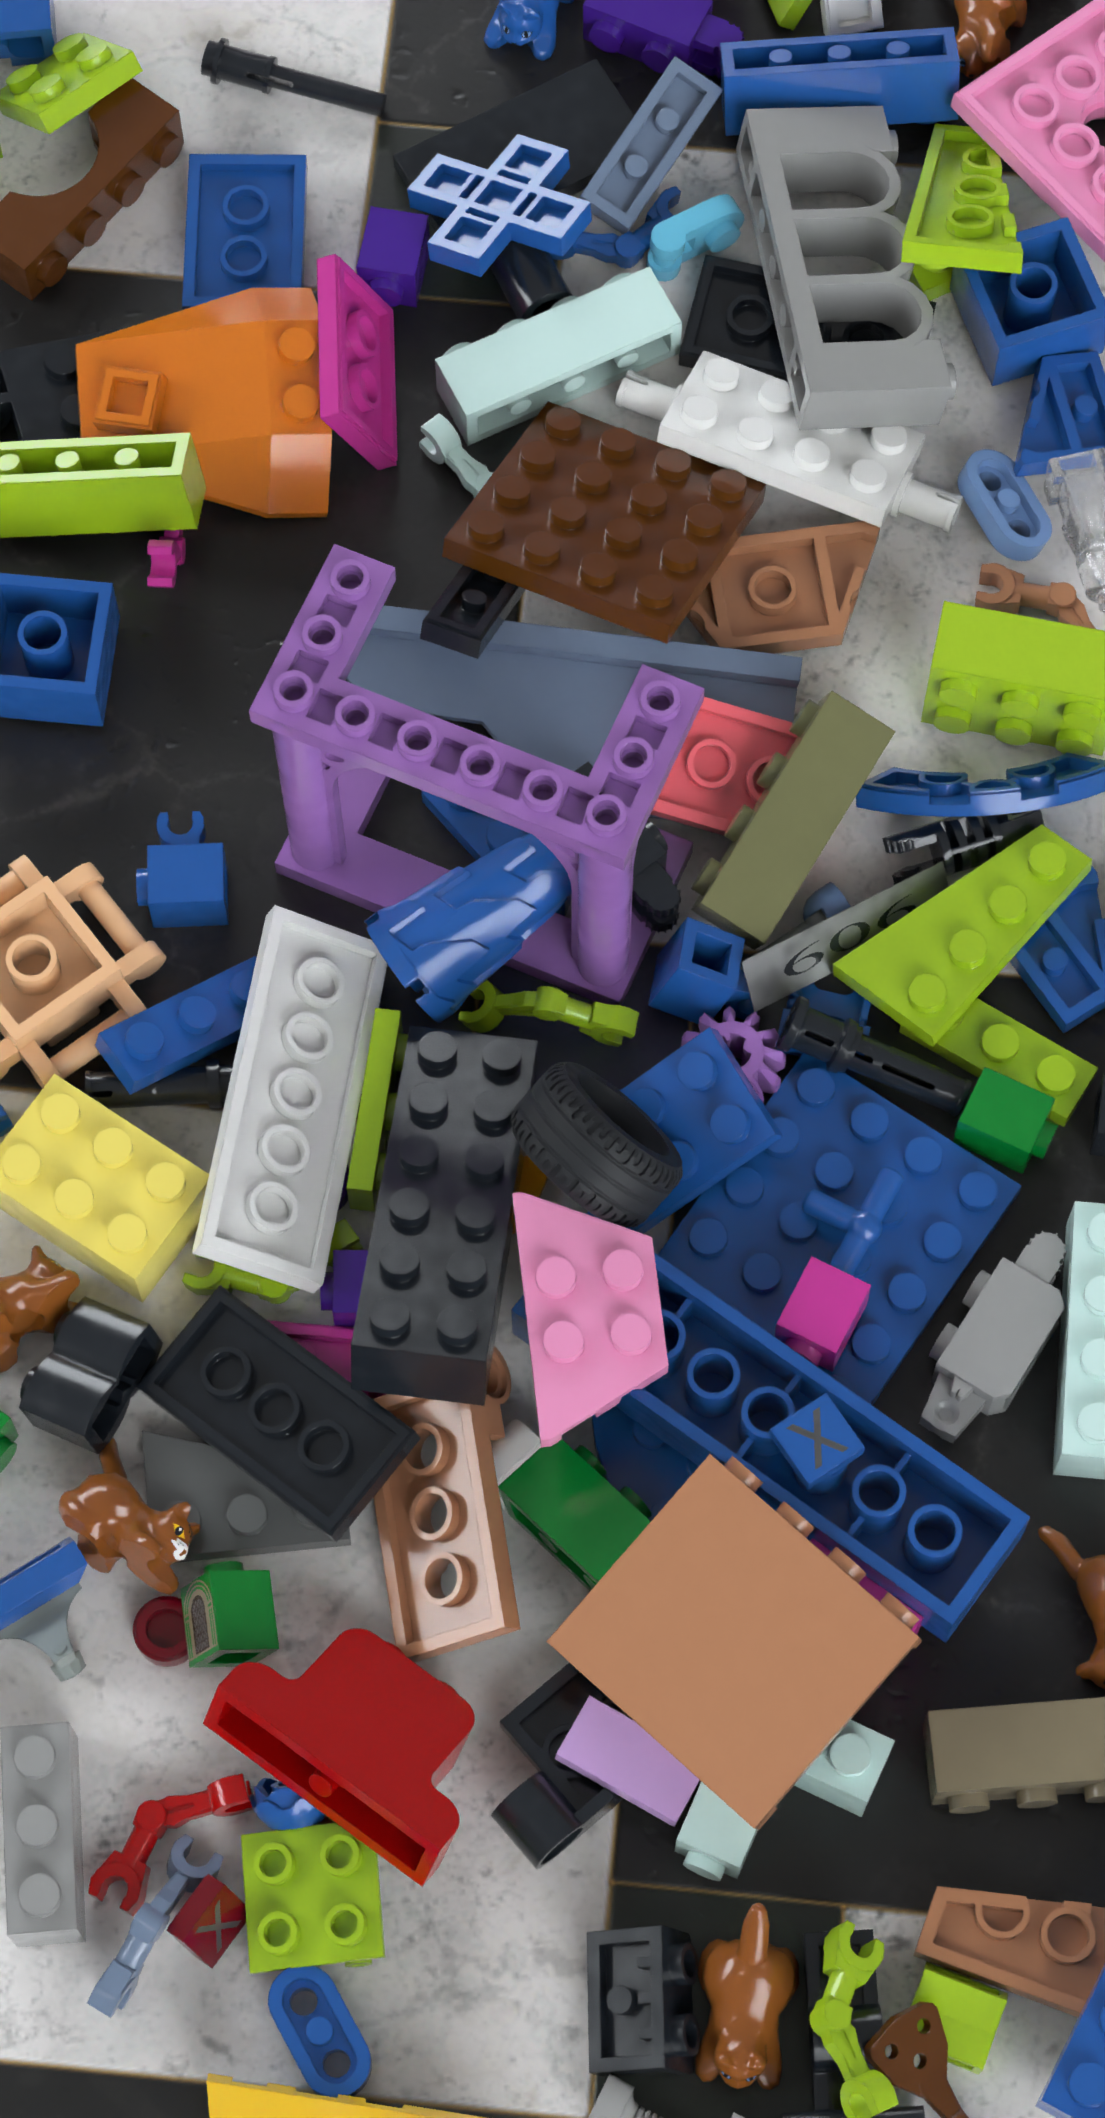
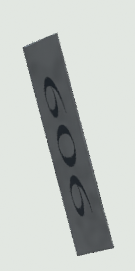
(813, 951)

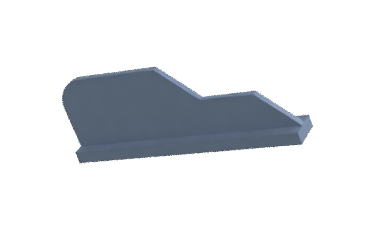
(554, 685)

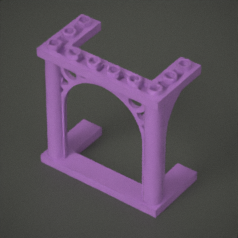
(346, 744)

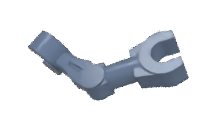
(149, 1923)

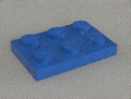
(243, 224)
(706, 1113)

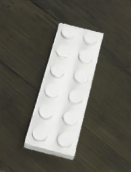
(292, 1101)

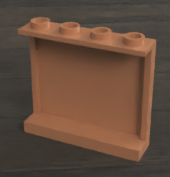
(736, 1638)

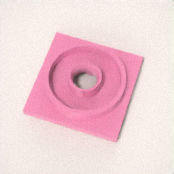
(1036, 117)

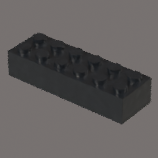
(443, 1218)

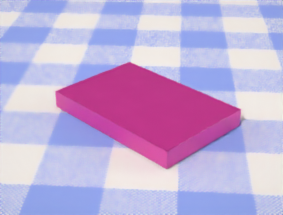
(356, 362)

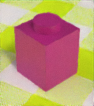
(822, 1313)

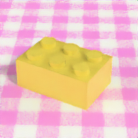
(99, 1187)

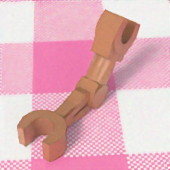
(1057, 599)

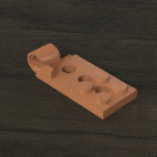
(470, 1538)

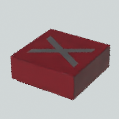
(209, 1921)

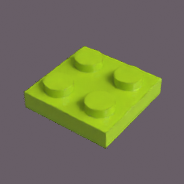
(67, 81)

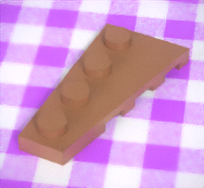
(1017, 1944)

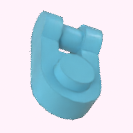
(701, 228)

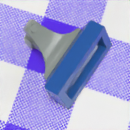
(38, 1601)

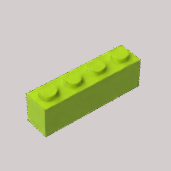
(100, 485)

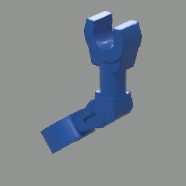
(631, 246)

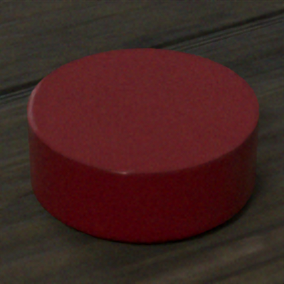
(161, 1631)

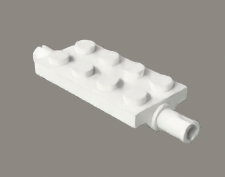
(751, 426)

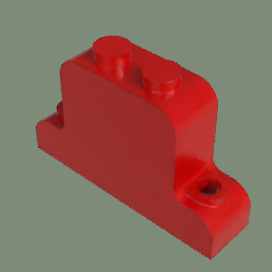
(358, 1741)

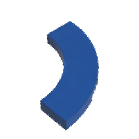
(951, 795)

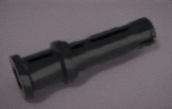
(839, 1050)

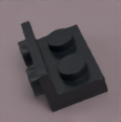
(641, 2001)

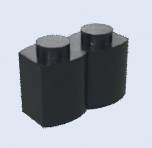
(89, 1374)

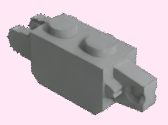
(998, 1339)

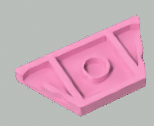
(587, 1312)

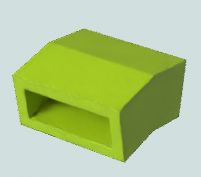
(967, 2012)

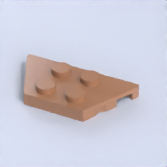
(786, 589)

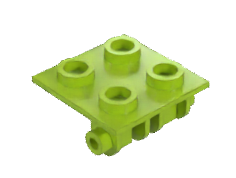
(311, 1899)

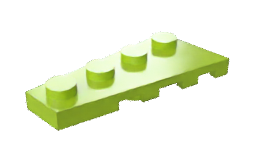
(961, 207)
(958, 941)

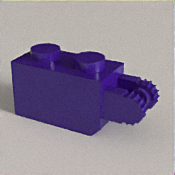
(659, 31)

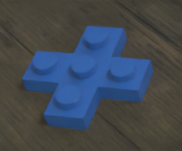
(499, 205)

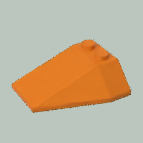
(244, 389)

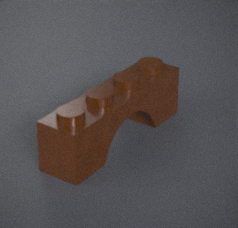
(42, 234)

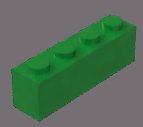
(574, 1510)

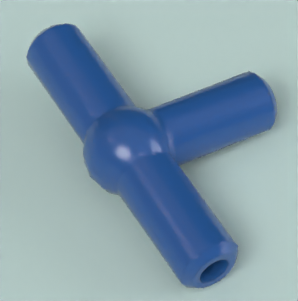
(861, 1225)

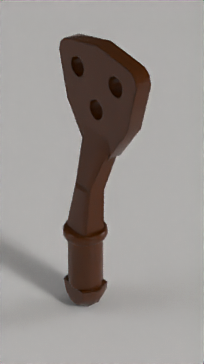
(930, 2076)

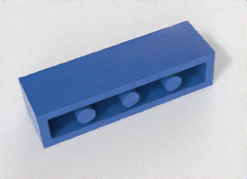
(901, 70)

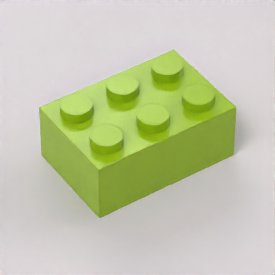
(1018, 680)

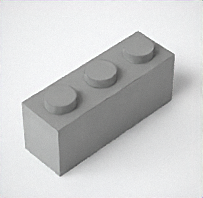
(42, 1834)

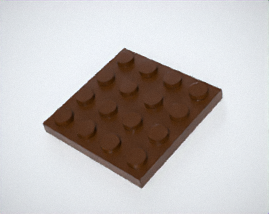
(605, 521)

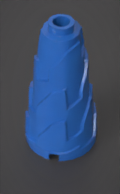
(469, 922)

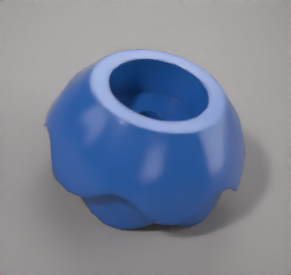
(282, 1807)

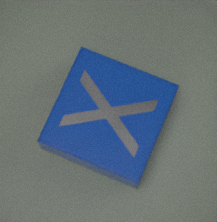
(816, 1441)

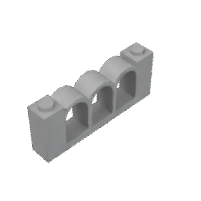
(841, 381)

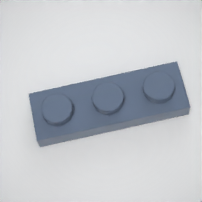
(650, 145)

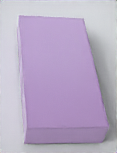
(627, 1761)

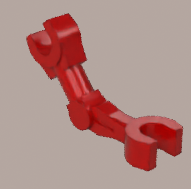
(153, 1818)

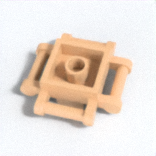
(59, 971)

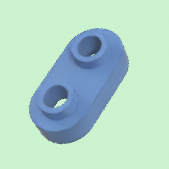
(1009, 507)

